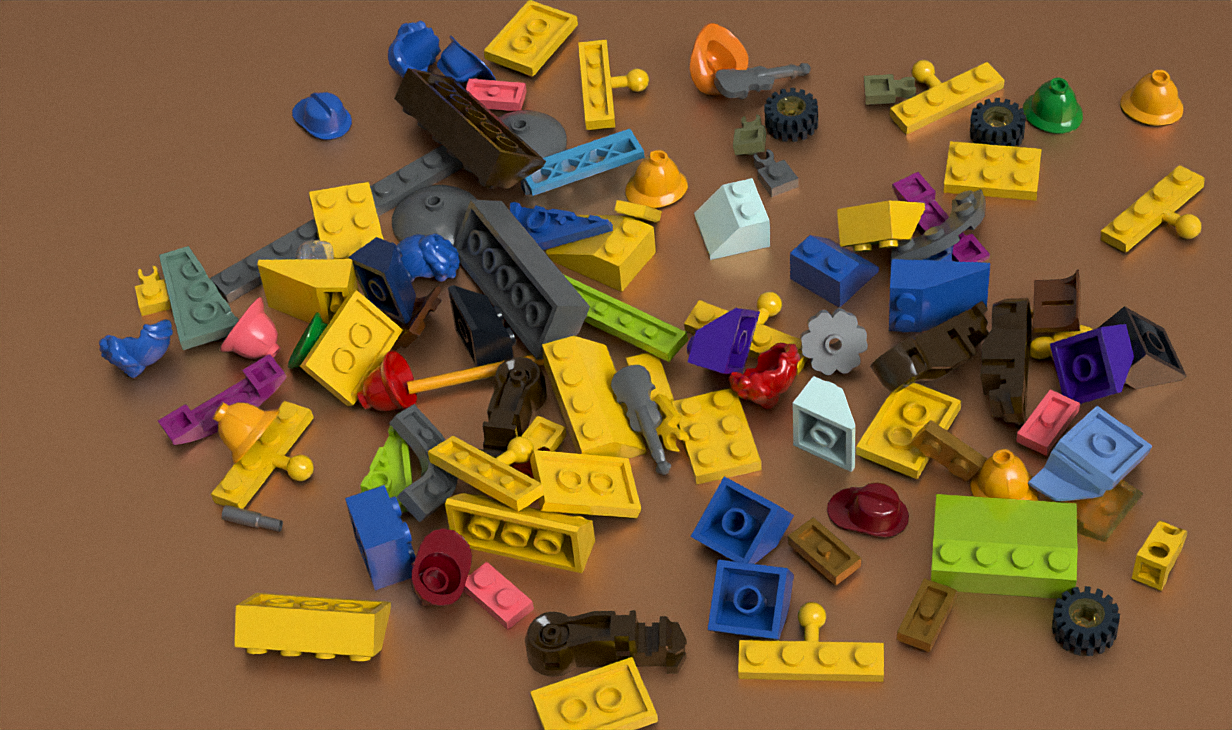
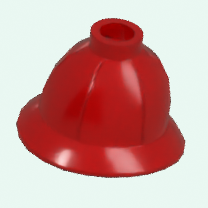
(387, 385)

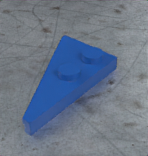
(557, 226)

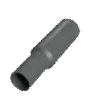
(250, 518)

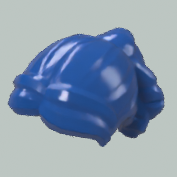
(413, 48)
(429, 257)
(135, 354)

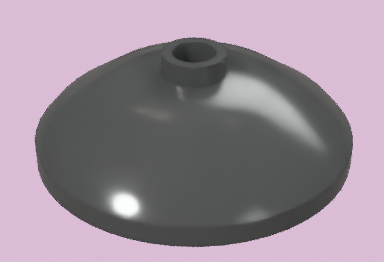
(538, 130)
(431, 211)

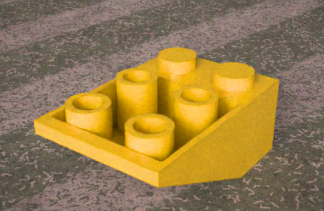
(307, 286)

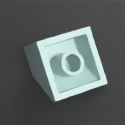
(733, 220)
(824, 423)

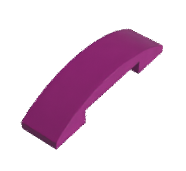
(917, 189)
(259, 384)

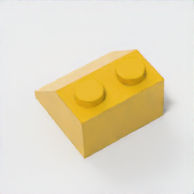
(878, 224)

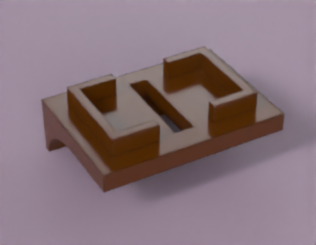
(1067, 297)
(421, 309)

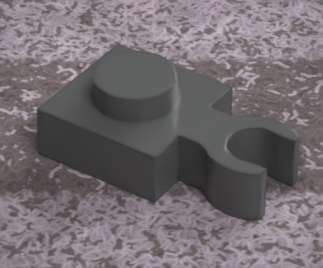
(775, 176)

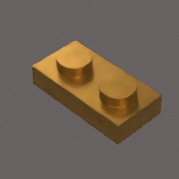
(948, 450)
(824, 551)
(926, 615)

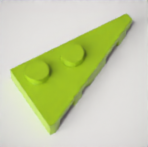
(390, 467)

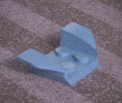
(1090, 458)

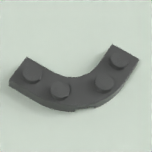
(966, 214)
(435, 484)

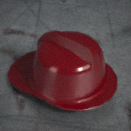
(869, 510)
(441, 567)

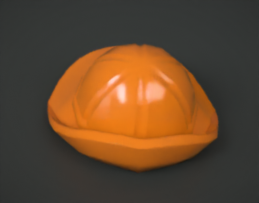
(713, 51)

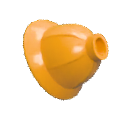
(1153, 100)
(656, 182)
(242, 426)
(1004, 478)

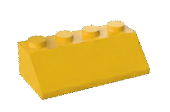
(582, 385)
(522, 535)
(311, 625)

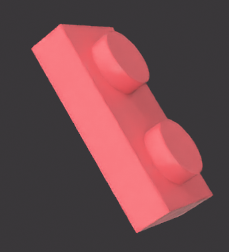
(498, 94)
(1048, 422)
(497, 596)

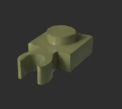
(884, 89)
(749, 138)

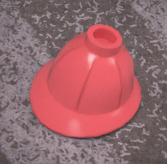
(253, 334)

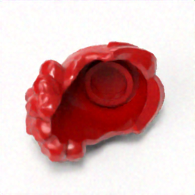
(769, 378)

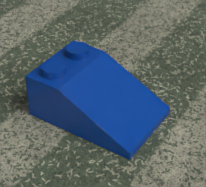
(933, 292)

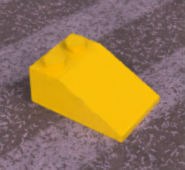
(611, 256)

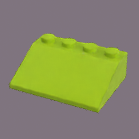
(1005, 546)

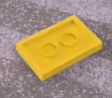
(530, 37)
(993, 169)
(345, 217)
(351, 347)
(898, 421)
(718, 436)
(585, 484)
(596, 700)

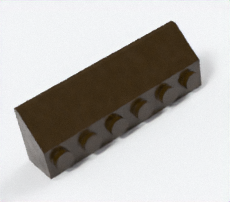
(467, 129)

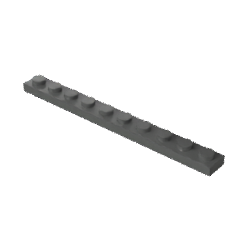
(386, 193)

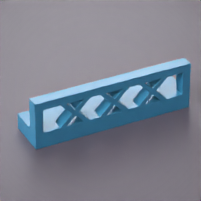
(584, 162)

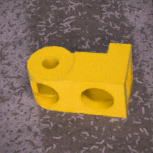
(1158, 555)

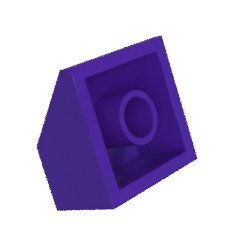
(724, 342)
(1093, 363)

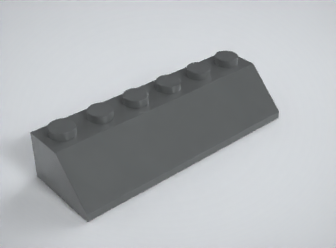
(518, 276)

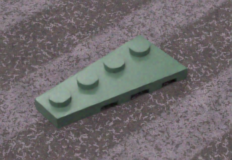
(195, 301)

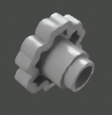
(840, 355)

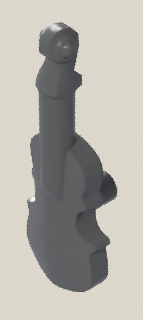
(738, 83)
(634, 389)

